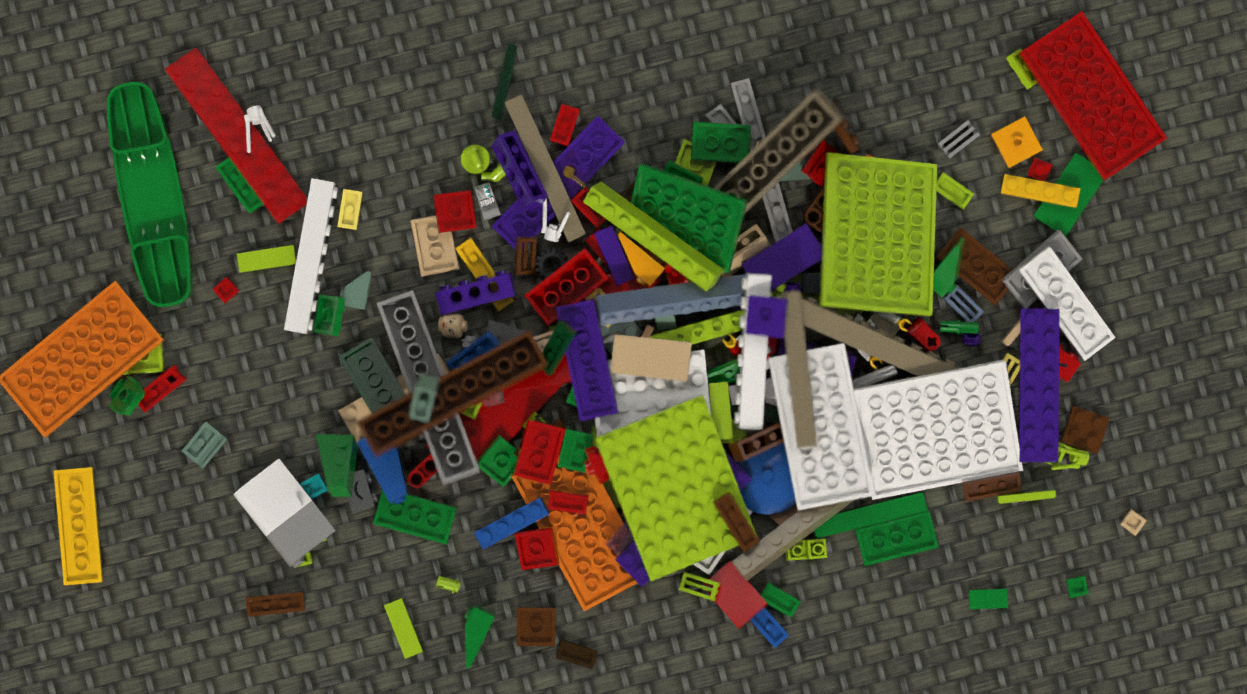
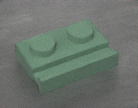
(204, 445)

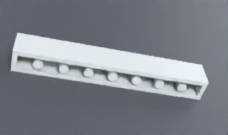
(310, 255)
(752, 360)

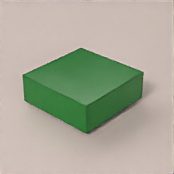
(1077, 586)

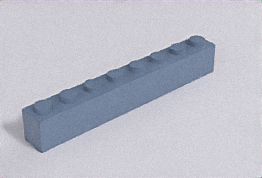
(668, 300)

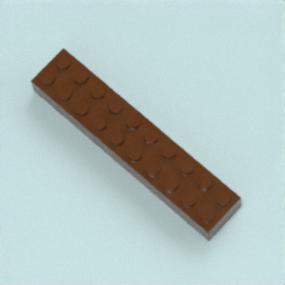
(455, 393)

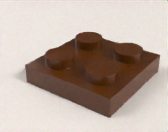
(1085, 429)
(536, 626)

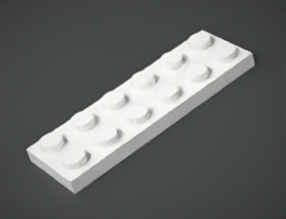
(1059, 290)

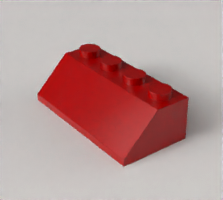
(567, 285)

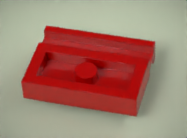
(815, 165)

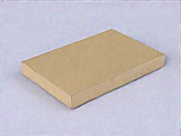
(434, 250)

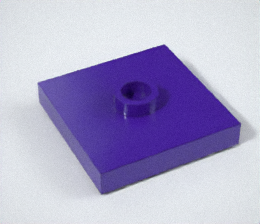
(766, 316)

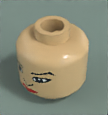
(452, 325)

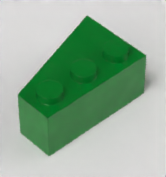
(338, 461)

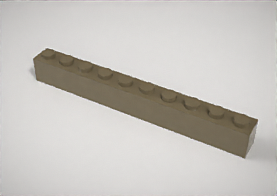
(871, 341)

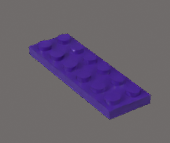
(588, 362)

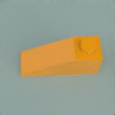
(642, 264)

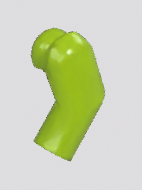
(494, 176)

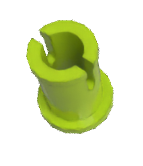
(448, 584)

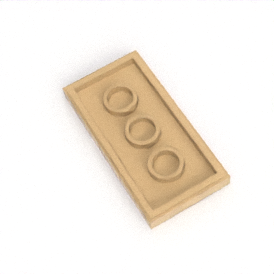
(651, 358)

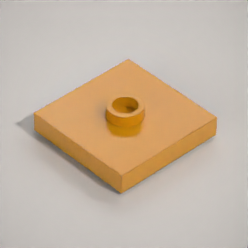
(1016, 142)

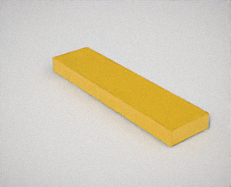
(479, 266)

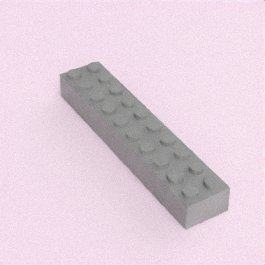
(415, 356)

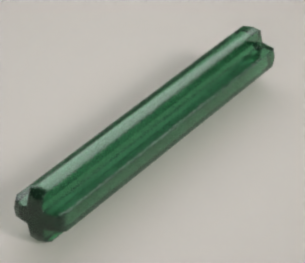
(504, 81)

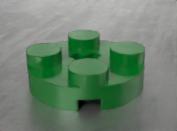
(126, 405)

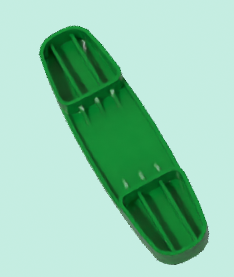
(150, 194)

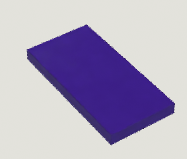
(786, 257)

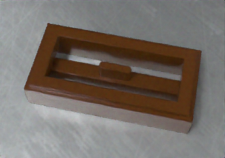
(533, 239)

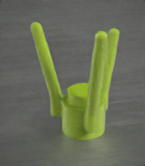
(1076, 456)

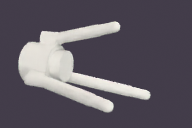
(256, 116)
(554, 231)

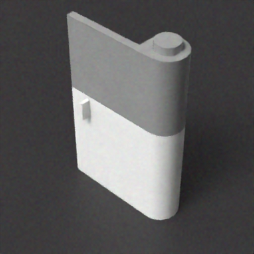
(284, 513)

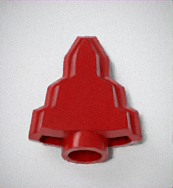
(596, 465)

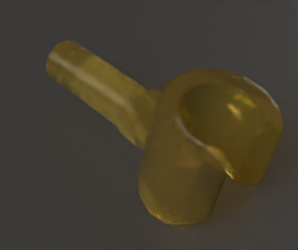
(569, 173)

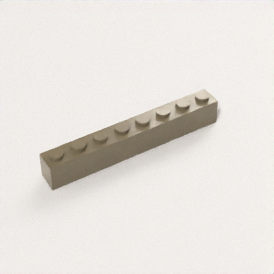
(784, 538)

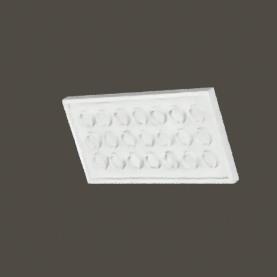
(838, 464)

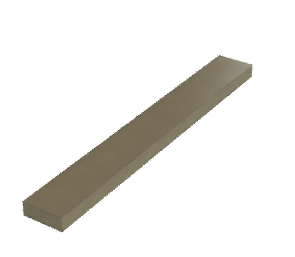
(544, 167)
(799, 372)

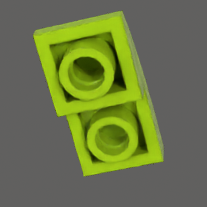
(807, 550)

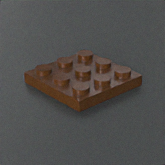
(851, 141)

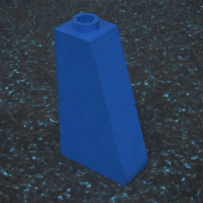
(388, 471)

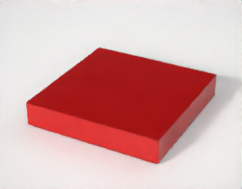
(454, 211)
(536, 548)

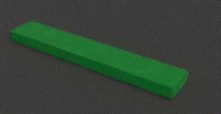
(872, 514)

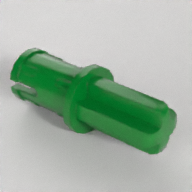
(959, 327)

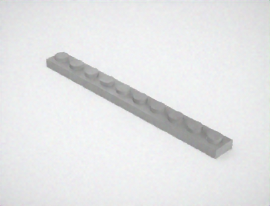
(773, 198)

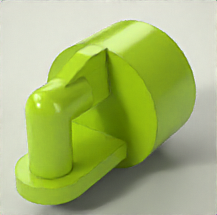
(475, 159)

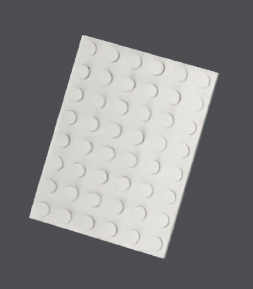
(938, 429)

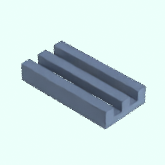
(978, 309)

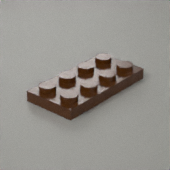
(979, 267)

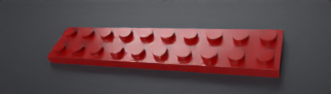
(228, 127)

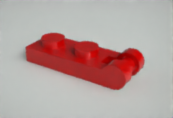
(161, 388)

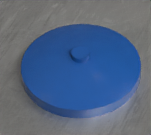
(771, 482)

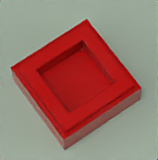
(226, 290)

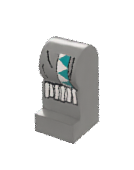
(487, 201)

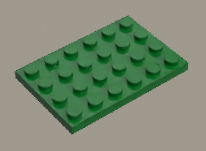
(691, 211)

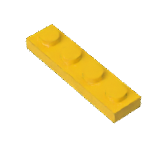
(1040, 191)

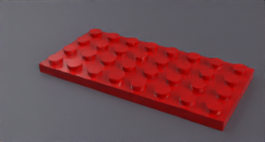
(1092, 96)

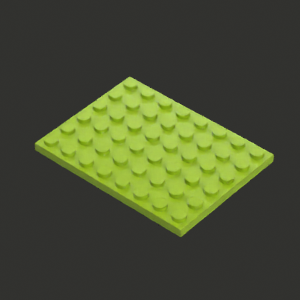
(878, 234)
(666, 480)

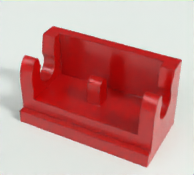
(593, 216)

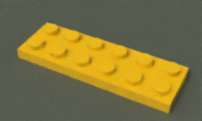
(78, 526)

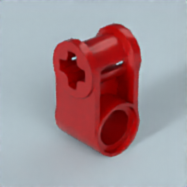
(920, 331)

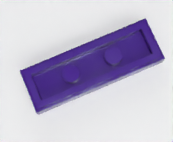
(614, 255)

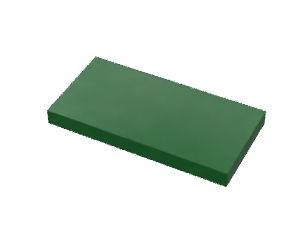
(1077, 174)
(416, 517)
(896, 538)

